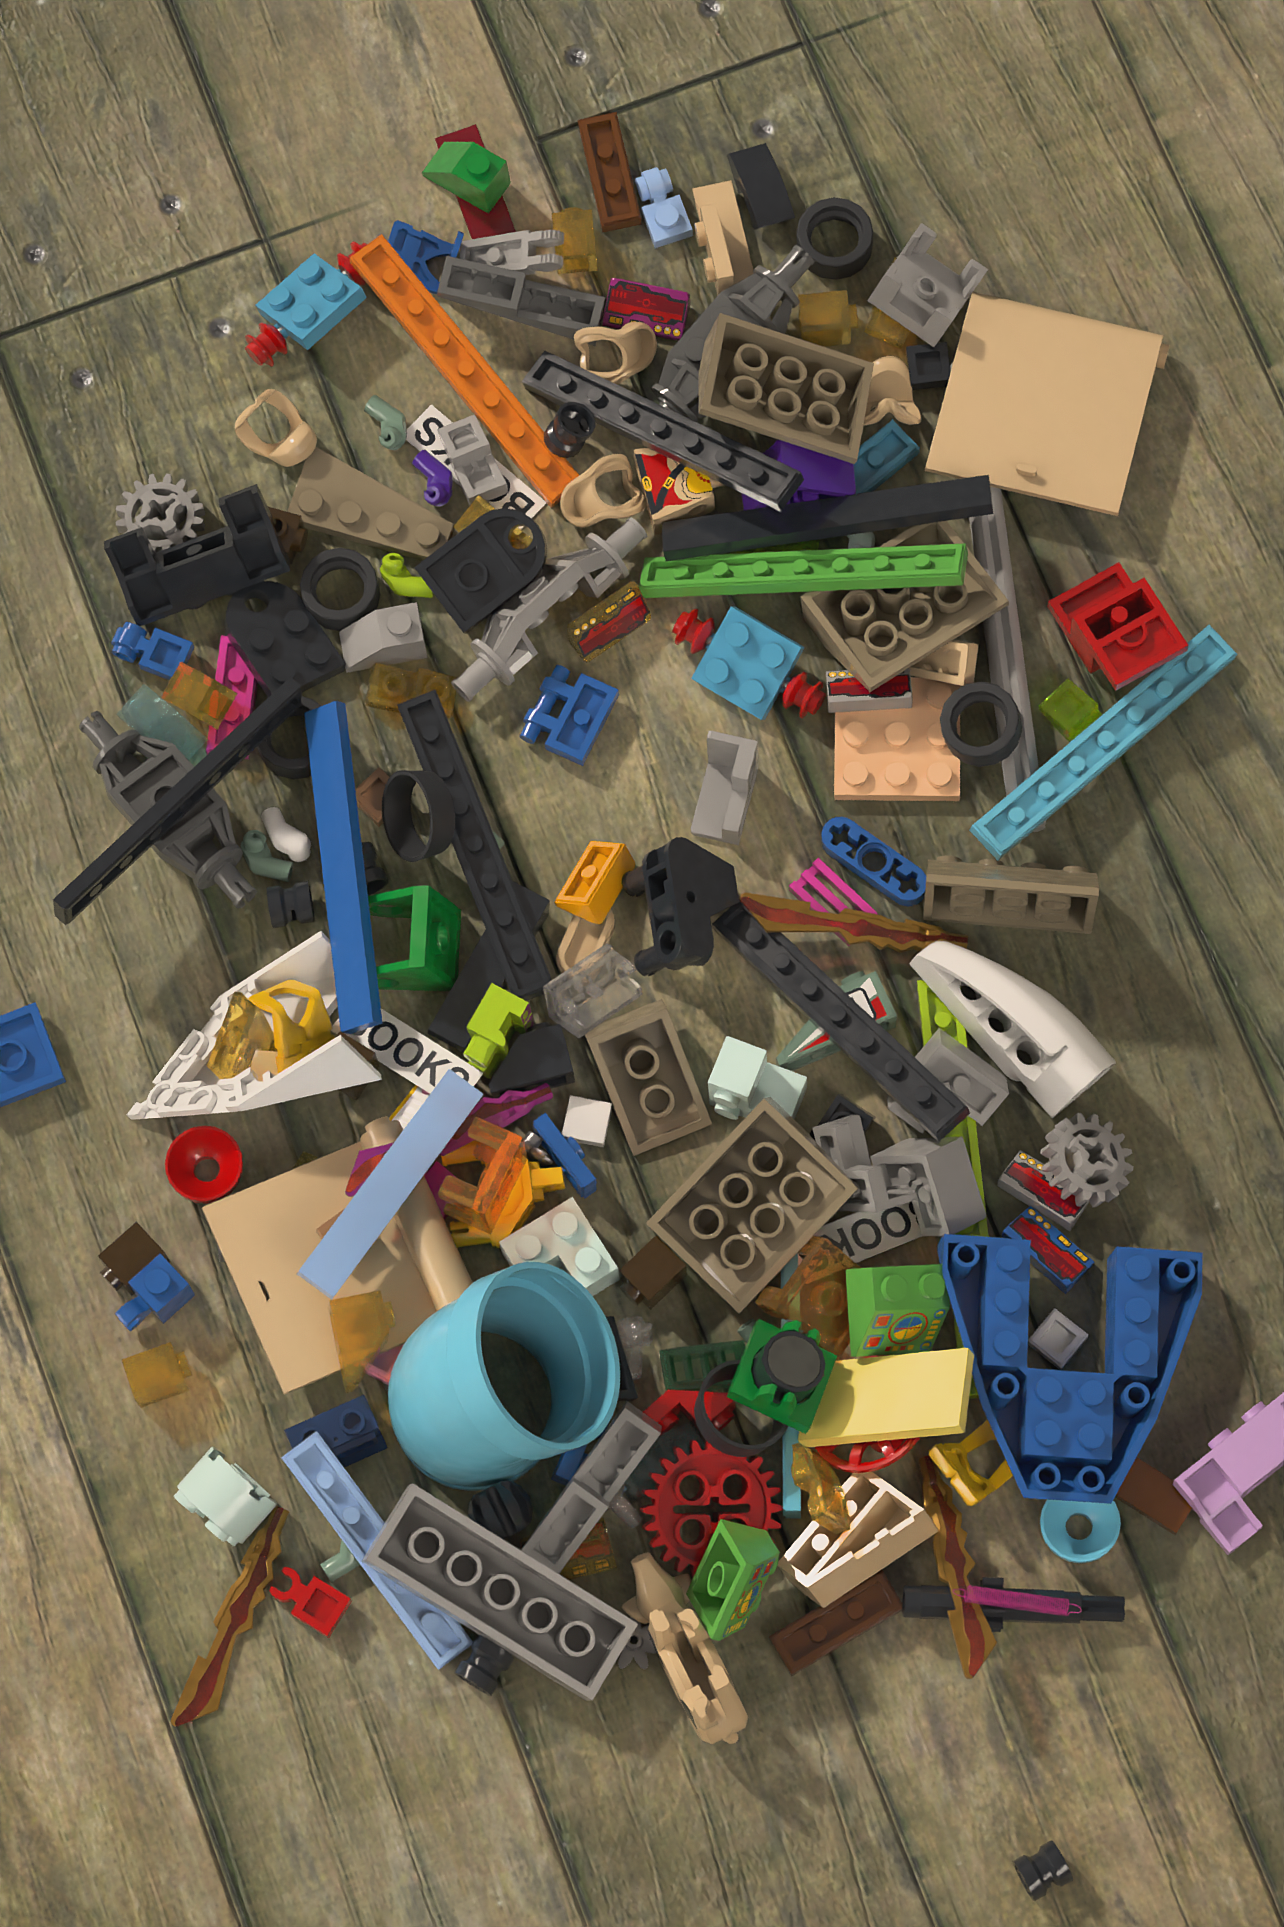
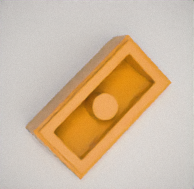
(596, 881)

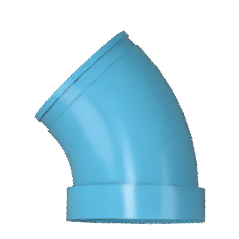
(445, 1402)

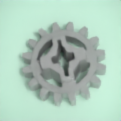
(165, 500)
(1086, 1160)

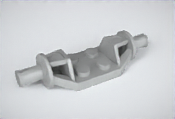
(529, 608)

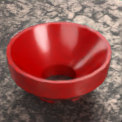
(202, 1144)

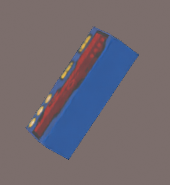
(1049, 1249)

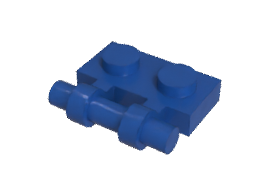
(580, 719)

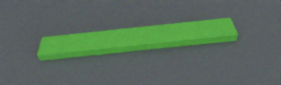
(805, 571)

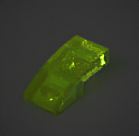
(1070, 710)

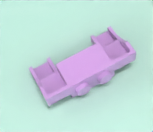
(1232, 1471)

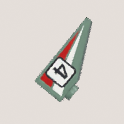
(812, 1044)

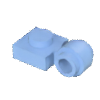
(663, 217)

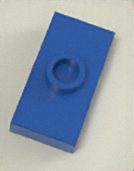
(565, 1154)

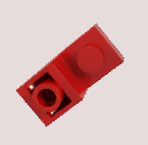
(669, 1404)

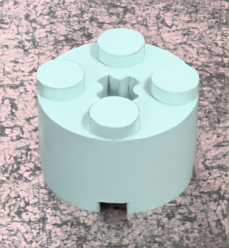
(225, 1496)

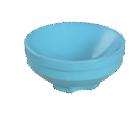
(1105, 1529)

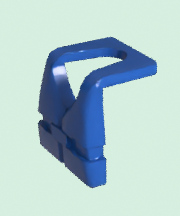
(420, 247)

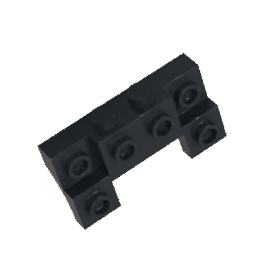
(202, 567)

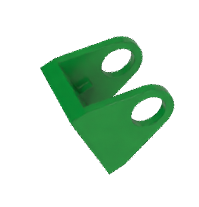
(433, 939)

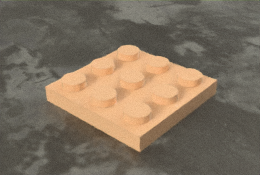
(897, 750)

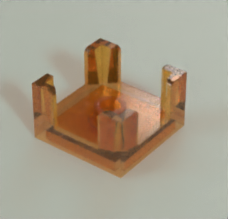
(505, 1161)
(815, 1295)

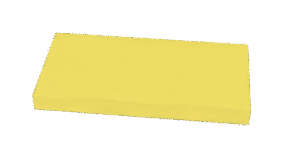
(893, 1398)

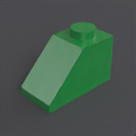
(469, 173)

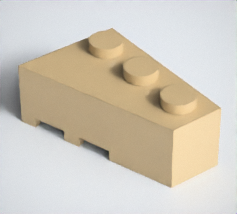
(882, 1530)

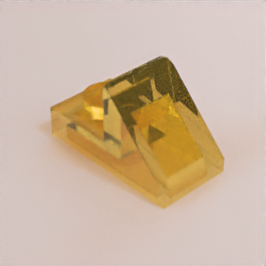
(240, 1035)

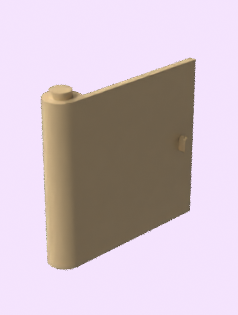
(1045, 402)
(272, 1232)

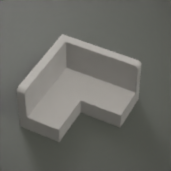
(726, 787)
(964, 1074)
(847, 1147)
(942, 1181)

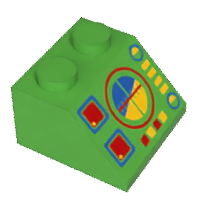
(895, 1308)
(732, 1577)

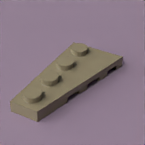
(362, 510)

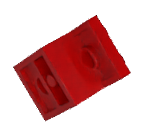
(1117, 626)

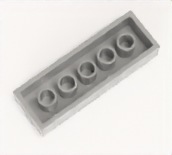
(500, 1592)

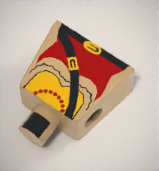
(672, 489)

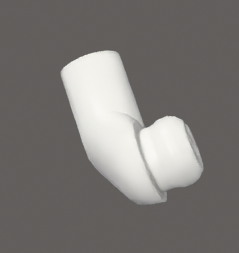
(284, 836)

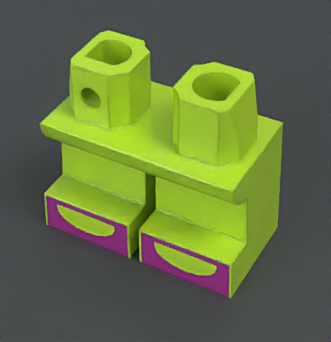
(494, 1026)

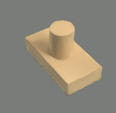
(950, 664)

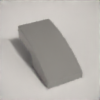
(472, 459)

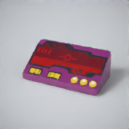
(656, 306)

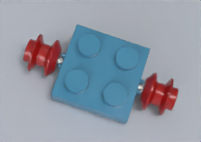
(306, 305)
(748, 663)

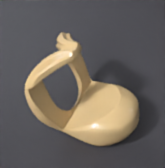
(636, 344)
(891, 393)
(294, 447)
(583, 505)

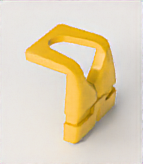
(293, 1039)
(953, 1463)

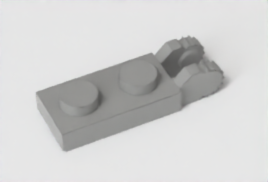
(515, 251)

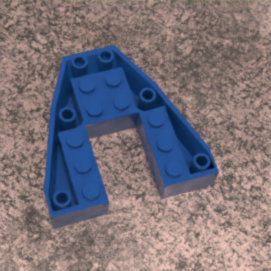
(1061, 1428)

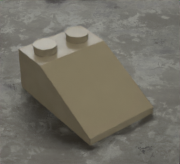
(648, 1077)

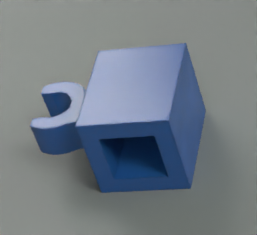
(158, 1291)

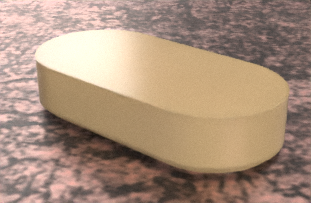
(583, 939)

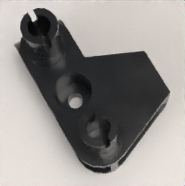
(682, 893)

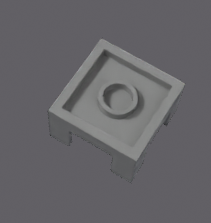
(924, 291)

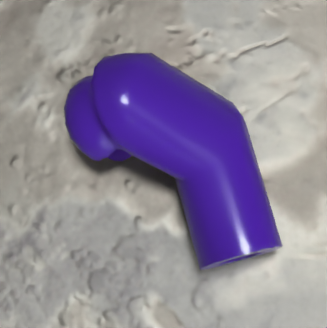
(438, 478)

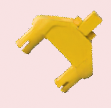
(528, 1189)

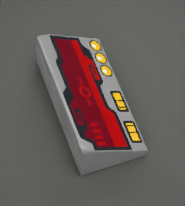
(849, 695)
(1031, 1185)

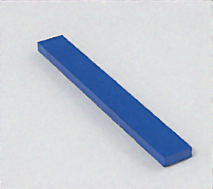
(343, 868)

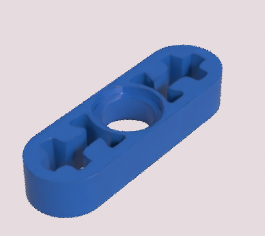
(842, 854)

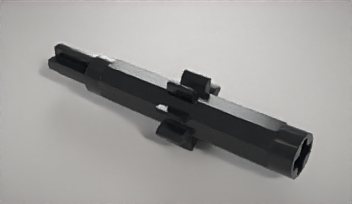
(935, 1601)

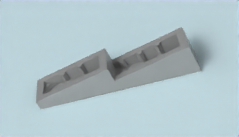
(592, 1487)

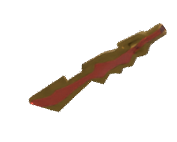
(855, 926)
(953, 1563)
(235, 1616)

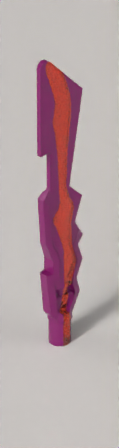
(499, 1111)

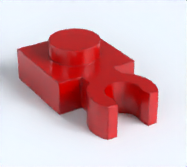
(316, 1604)

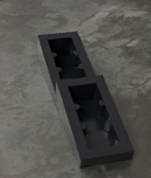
(478, 974)

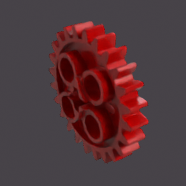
(711, 1470)

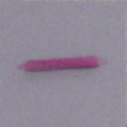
(1014, 1602)

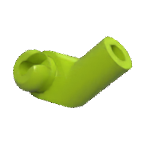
(401, 580)

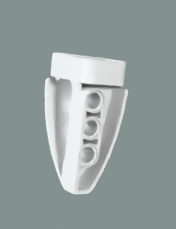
(1061, 1047)

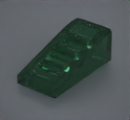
(688, 1353)

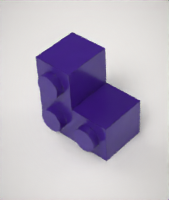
(822, 474)

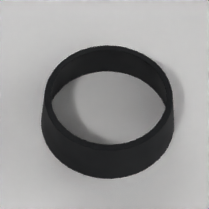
(398, 817)
(723, 1372)

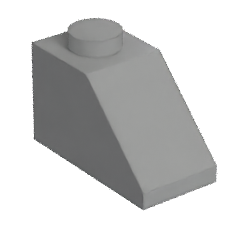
(384, 637)

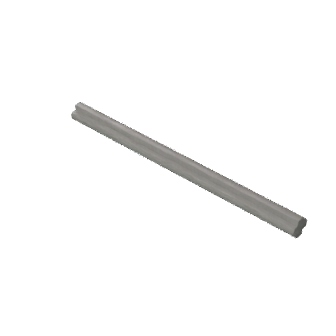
(1004, 641)

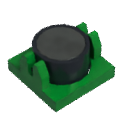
(783, 1373)

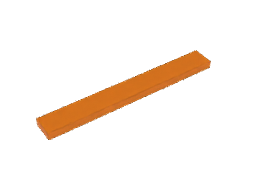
(463, 368)

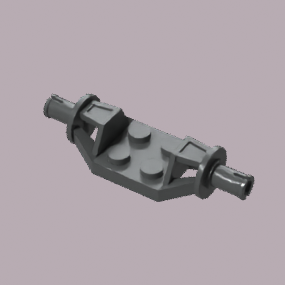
(747, 300)
(139, 785)

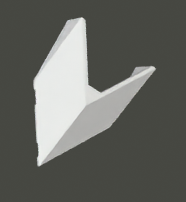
(191, 1088)

